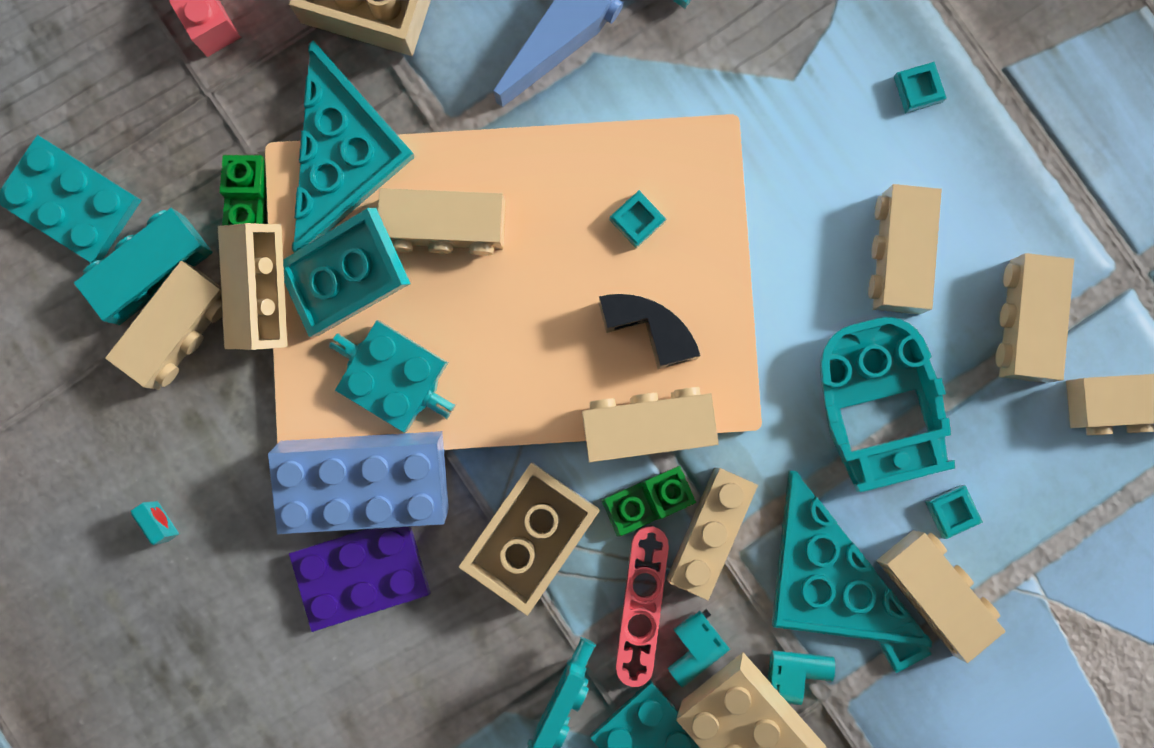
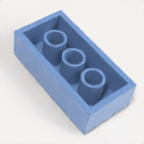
(359, 482)

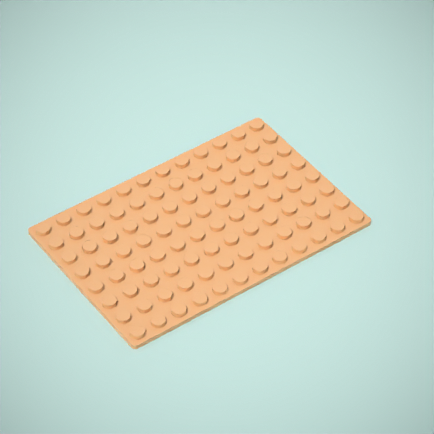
(528, 319)

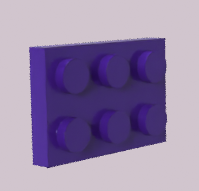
(359, 575)

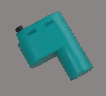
(703, 644)
(790, 670)

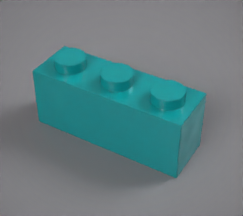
(140, 266)

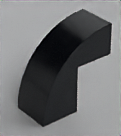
(668, 335)

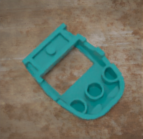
(874, 363)

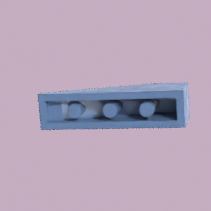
(558, 34)

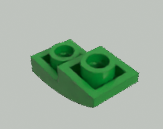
(243, 189)
(648, 501)

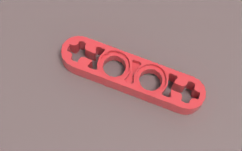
(645, 605)

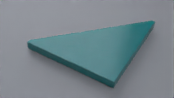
(343, 151)
(827, 580)

